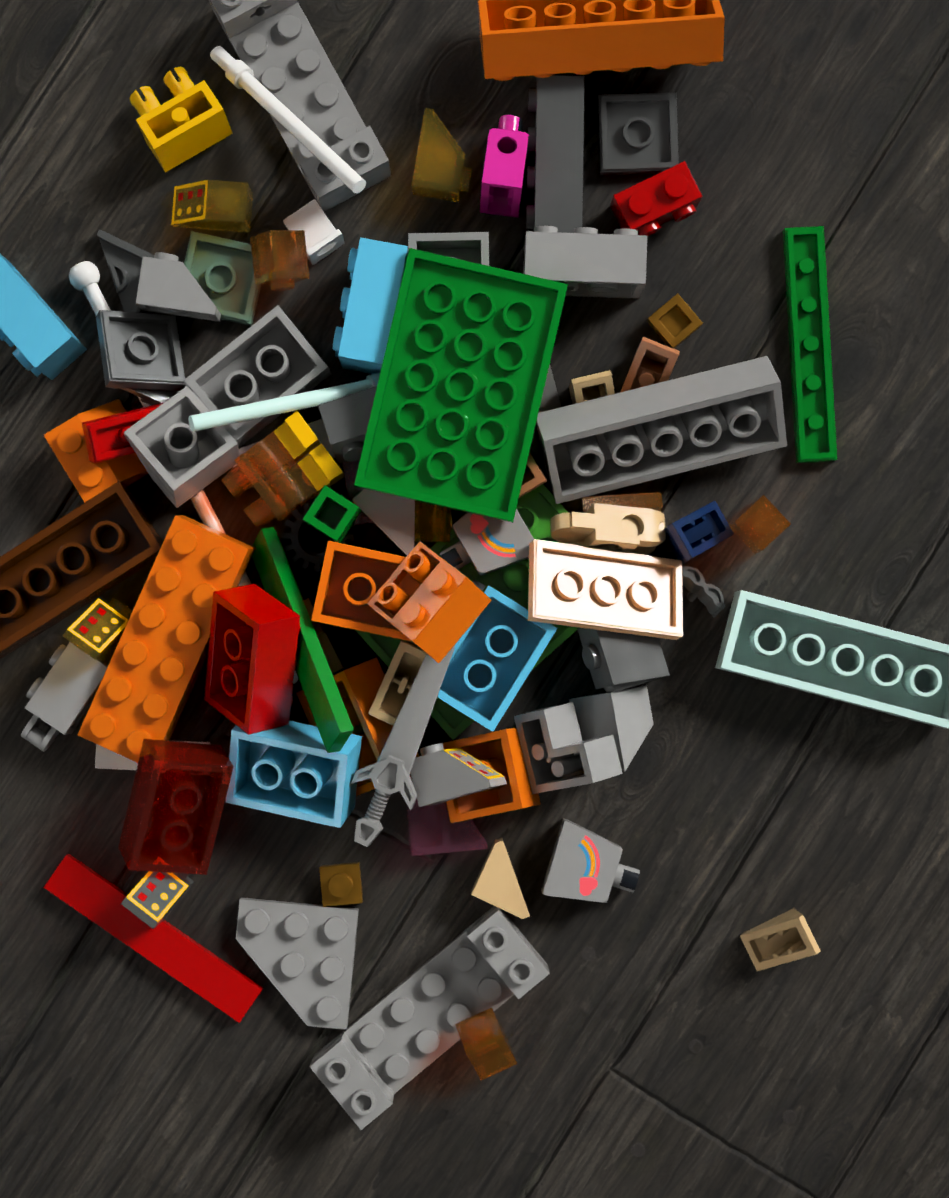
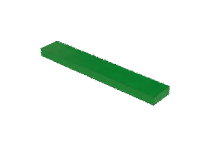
(810, 344)
(312, 664)

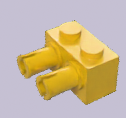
(182, 124)

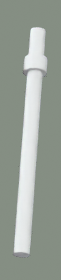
(243, 77)

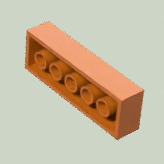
(596, 35)
(164, 639)

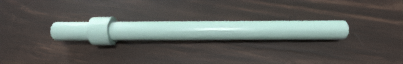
(278, 405)

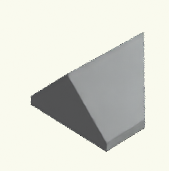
(620, 714)

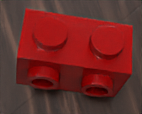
(657, 200)

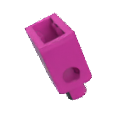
(504, 168)

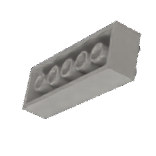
(662, 429)

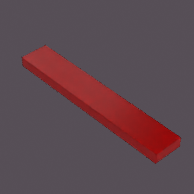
(162, 946)

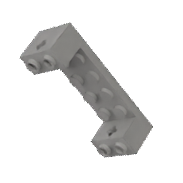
(297, 71)
(419, 1015)

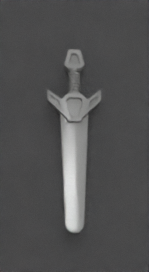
(401, 747)

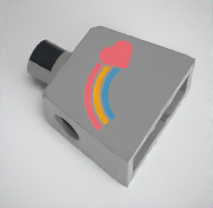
(488, 543)
(586, 866)

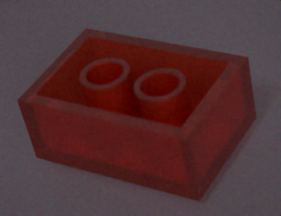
(175, 807)

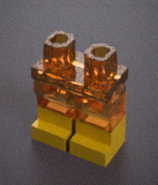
(269, 471)

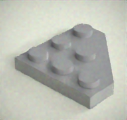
(304, 954)

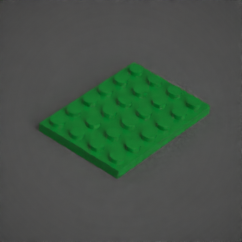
(461, 385)

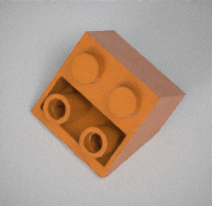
(429, 601)

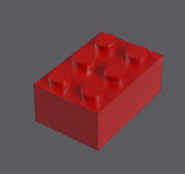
(251, 658)

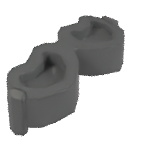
(707, 593)

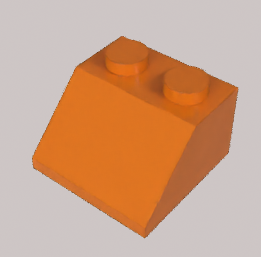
(71, 450)
(504, 754)

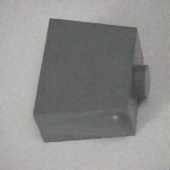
(621, 659)

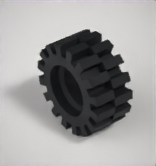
(295, 545)

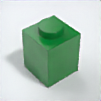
(332, 514)

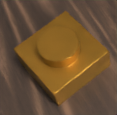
(674, 321)
(341, 884)

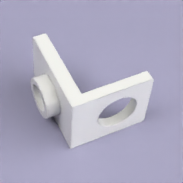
(319, 232)

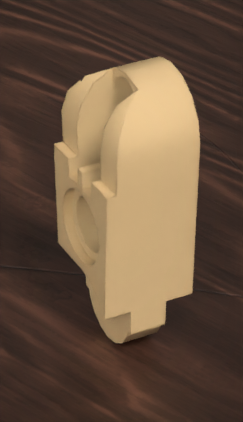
(611, 528)

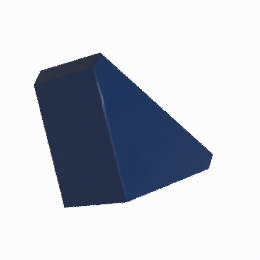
(698, 532)

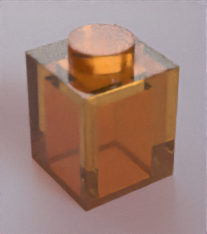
(279, 258)
(759, 524)
(486, 1044)

